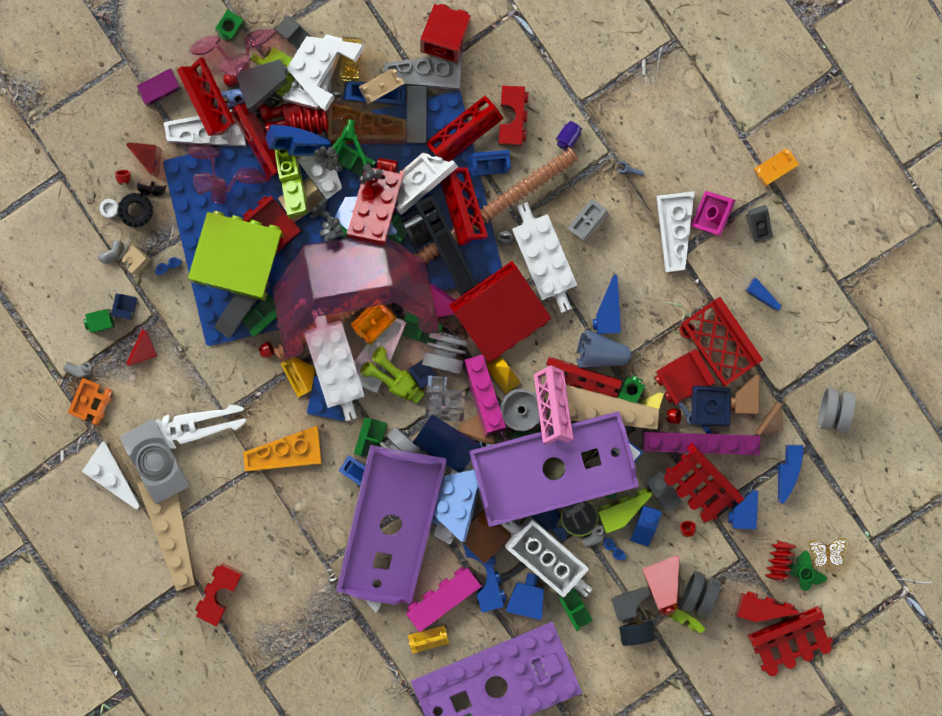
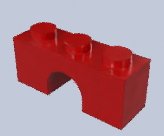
(514, 98)
(210, 609)

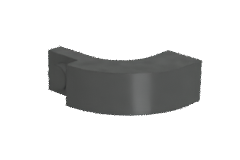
(235, 314)

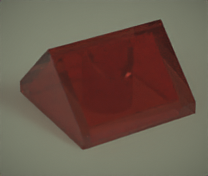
(148, 155)

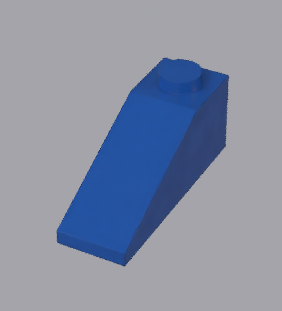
(608, 313)

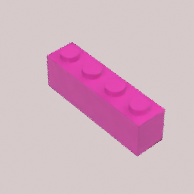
(484, 395)
(443, 599)

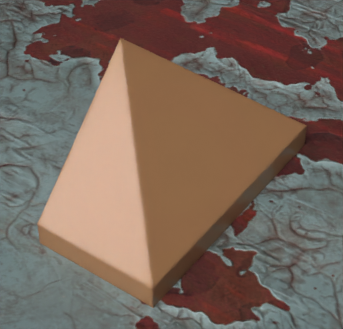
(772, 422)
(473, 429)

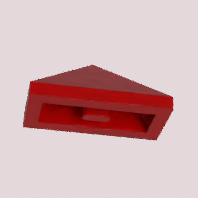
(142, 350)

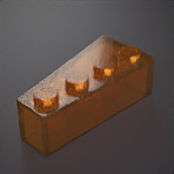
(369, 126)

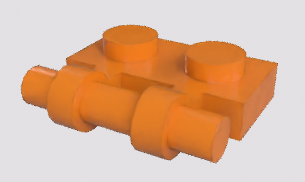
(84, 399)

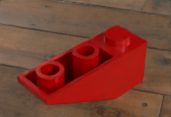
(759, 609)

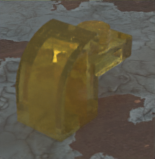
(349, 69)

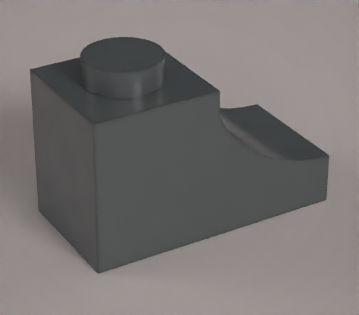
(664, 493)
(627, 603)

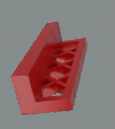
(204, 101)
(466, 132)
(256, 139)
(458, 207)

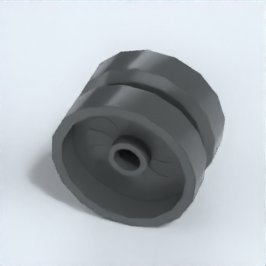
(700, 595)

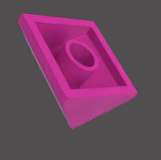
(713, 213)

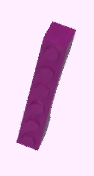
(705, 443)

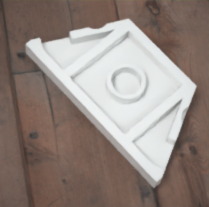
(420, 178)

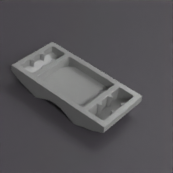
(154, 461)

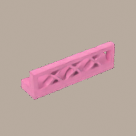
(557, 402)

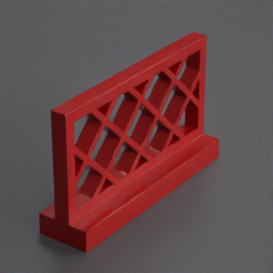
(736, 333)

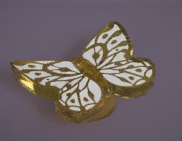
(828, 552)

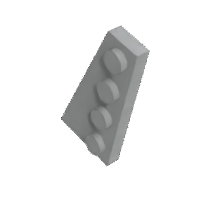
(429, 72)

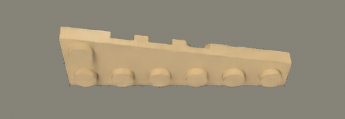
(589, 404)
(171, 535)

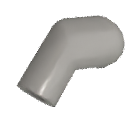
(111, 255)
(79, 371)
(596, 536)

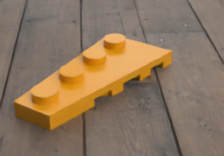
(290, 451)

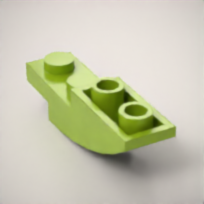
(292, 183)

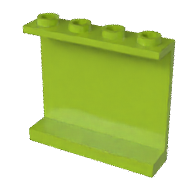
(235, 255)

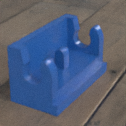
(489, 163)

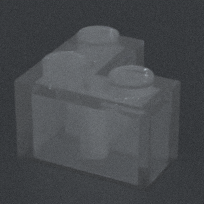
(443, 403)

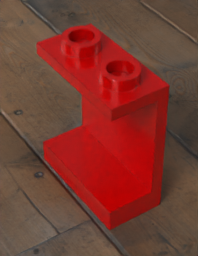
(271, 213)
(682, 374)

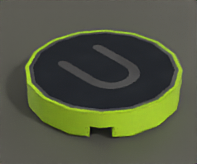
(582, 522)

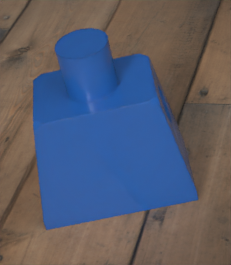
(527, 598)

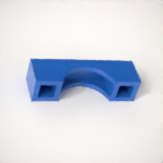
(489, 595)

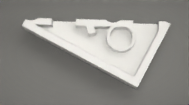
(106, 472)

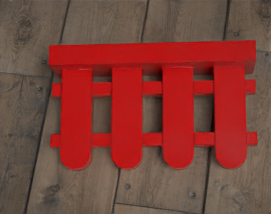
(591, 376)
(694, 480)
(795, 625)

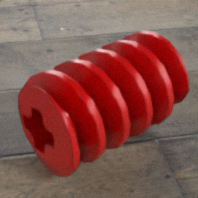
(310, 122)
(780, 561)

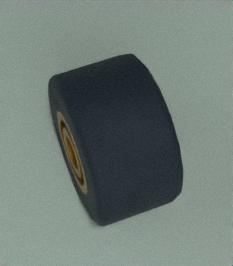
(637, 633)

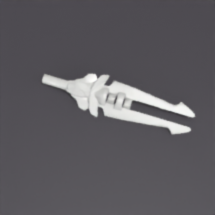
(173, 431)

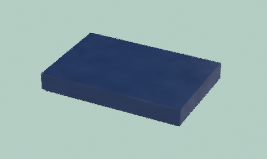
(445, 442)

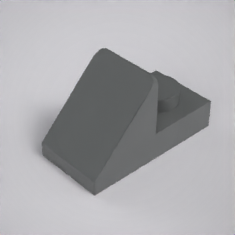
(292, 32)
(759, 223)
(416, 230)

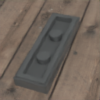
(416, 114)

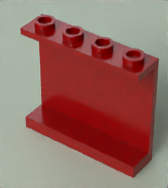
(500, 311)

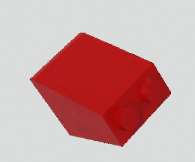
(445, 32)

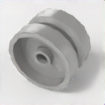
(510, 405)
(836, 410)

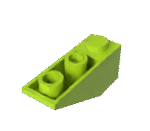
(619, 514)

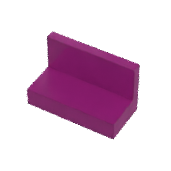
(158, 87)

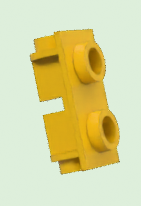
(428, 639)

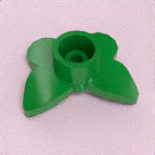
(806, 573)

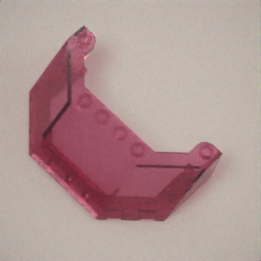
(349, 277)

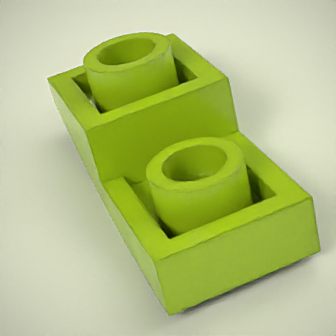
(682, 616)

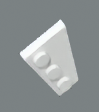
(326, 180)

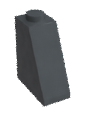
(261, 83)

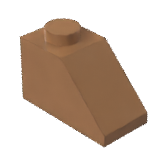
(747, 397)

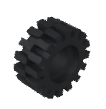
(135, 198)

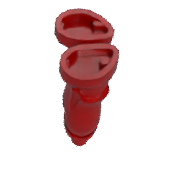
(285, 110)

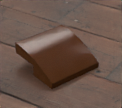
(485, 540)

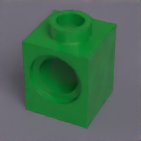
(229, 17)
(99, 321)
(623, 391)

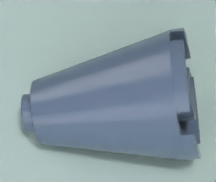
(601, 351)

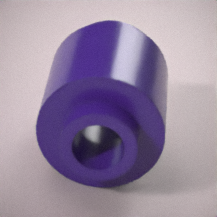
(568, 135)

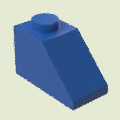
(745, 514)
(646, 525)

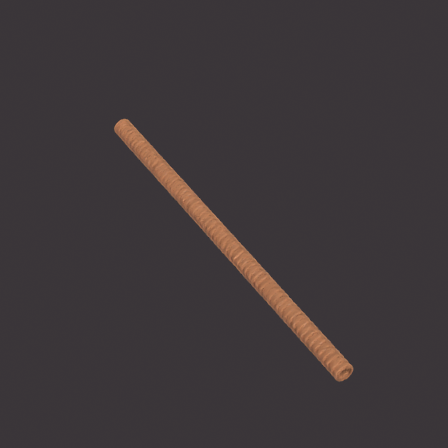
(488, 212)

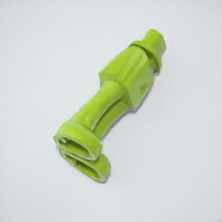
(403, 382)

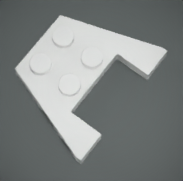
(314, 62)

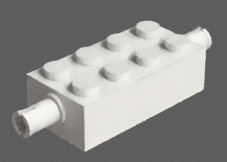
(544, 257)
(334, 365)
(546, 556)

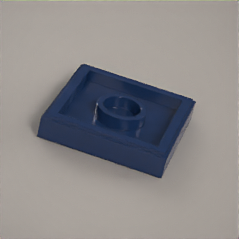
(710, 406)

